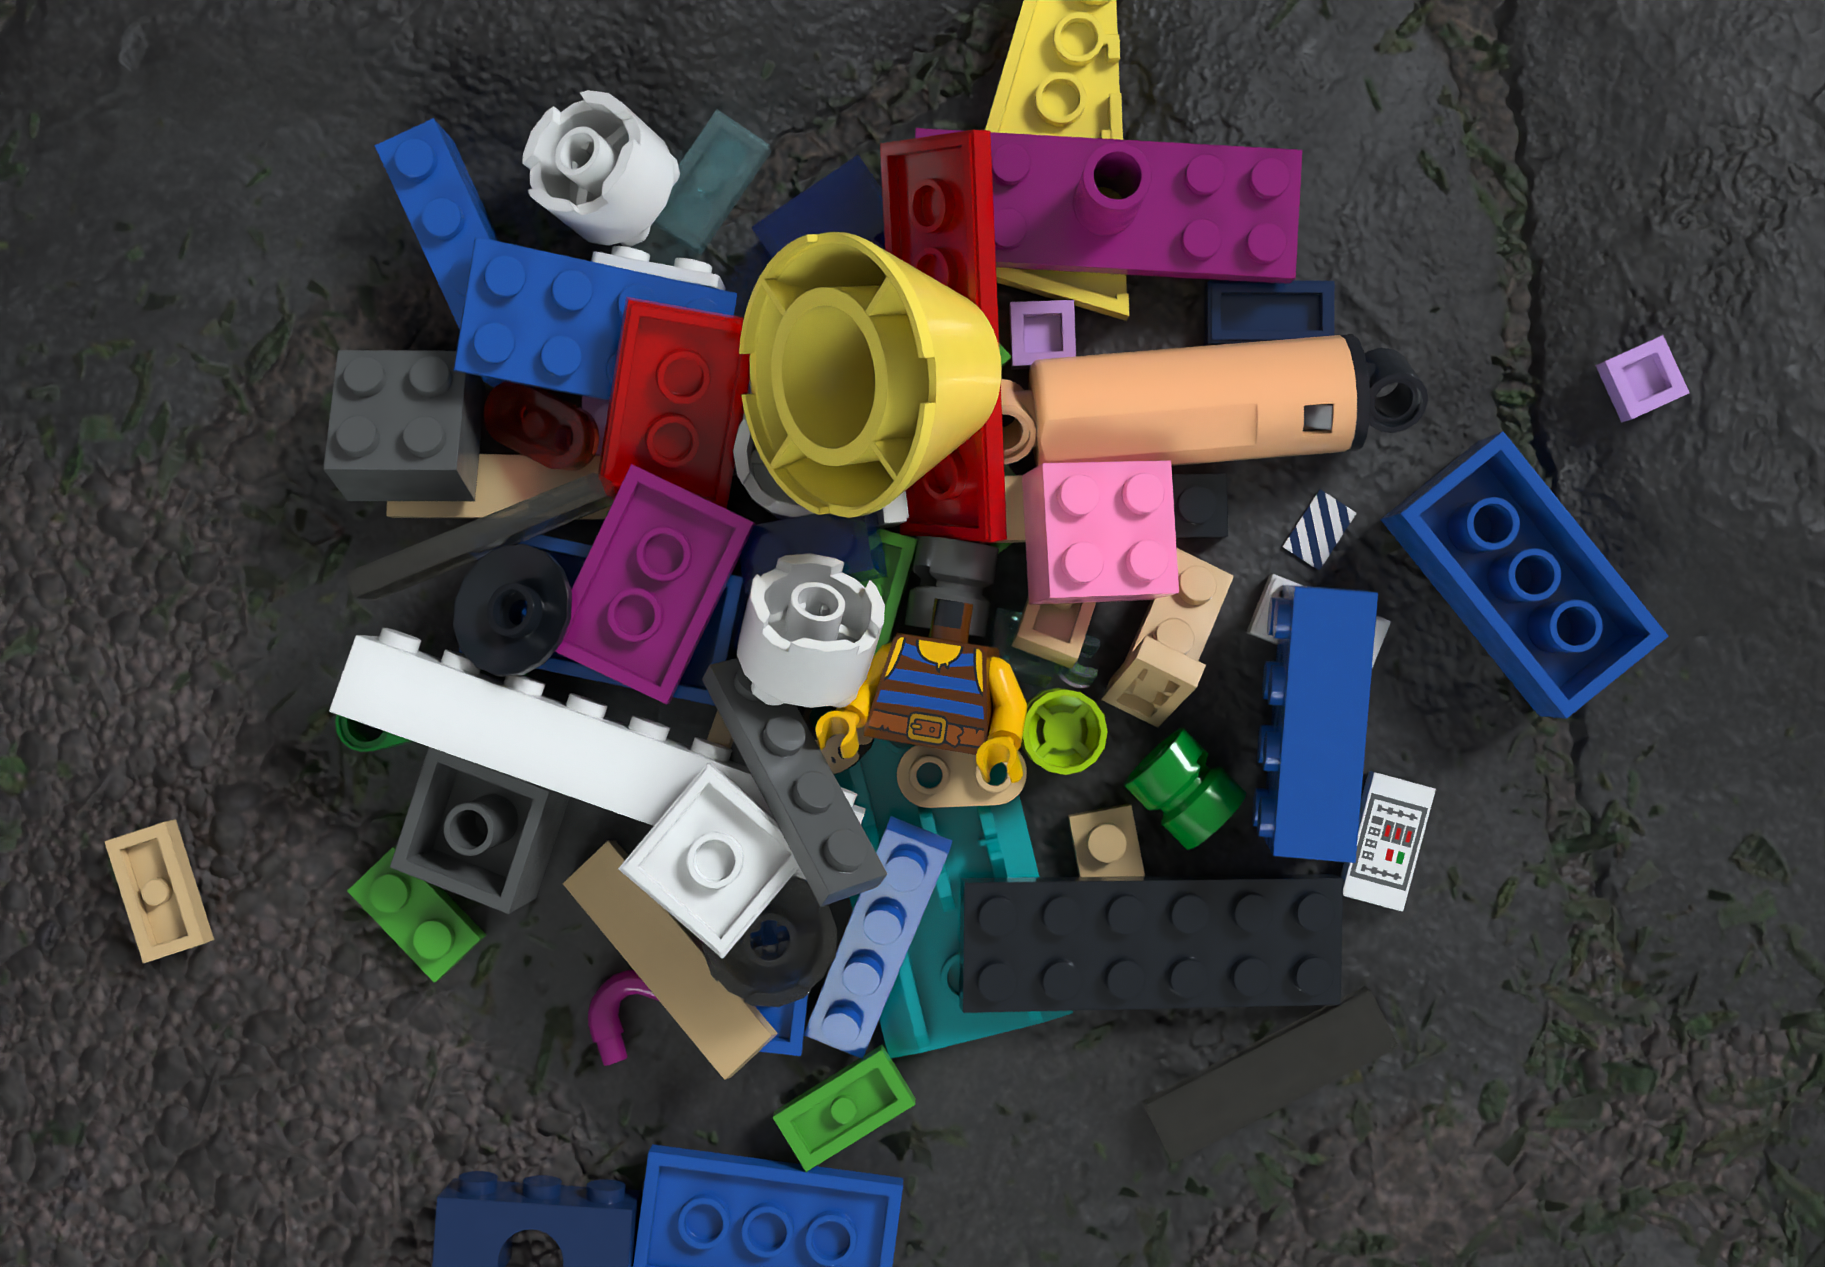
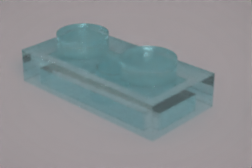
(711, 181)

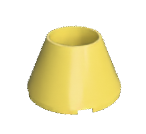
(861, 372)

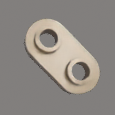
(960, 780)

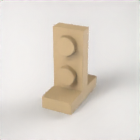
(1168, 645)

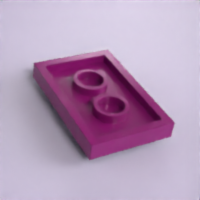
(652, 583)

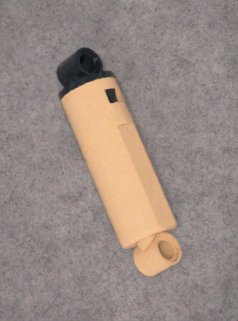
(1210, 402)

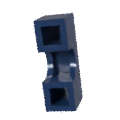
(482, 1214)

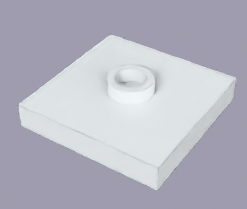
(713, 860)

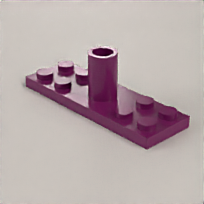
(1179, 215)

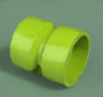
(1063, 731)

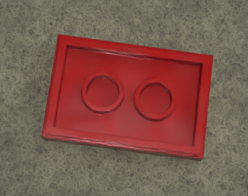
(676, 398)

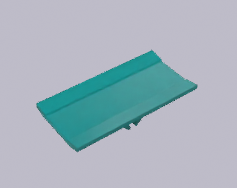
(985, 844)

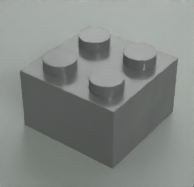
(404, 427)
(479, 832)

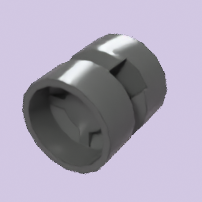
(951, 572)

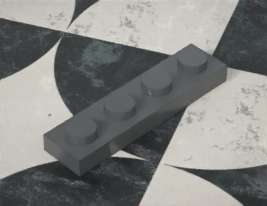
(797, 787)

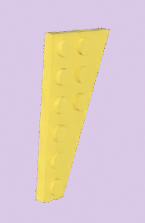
(1064, 83)

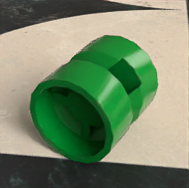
(1188, 792)

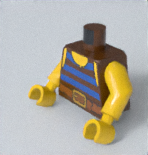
(938, 696)

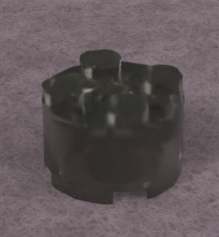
(793, 965)

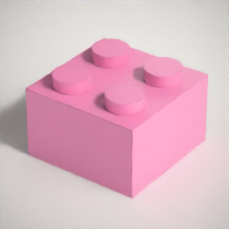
(1100, 532)

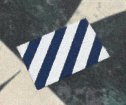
(1319, 529)

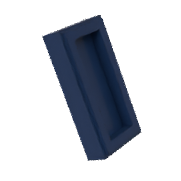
(1266, 311)

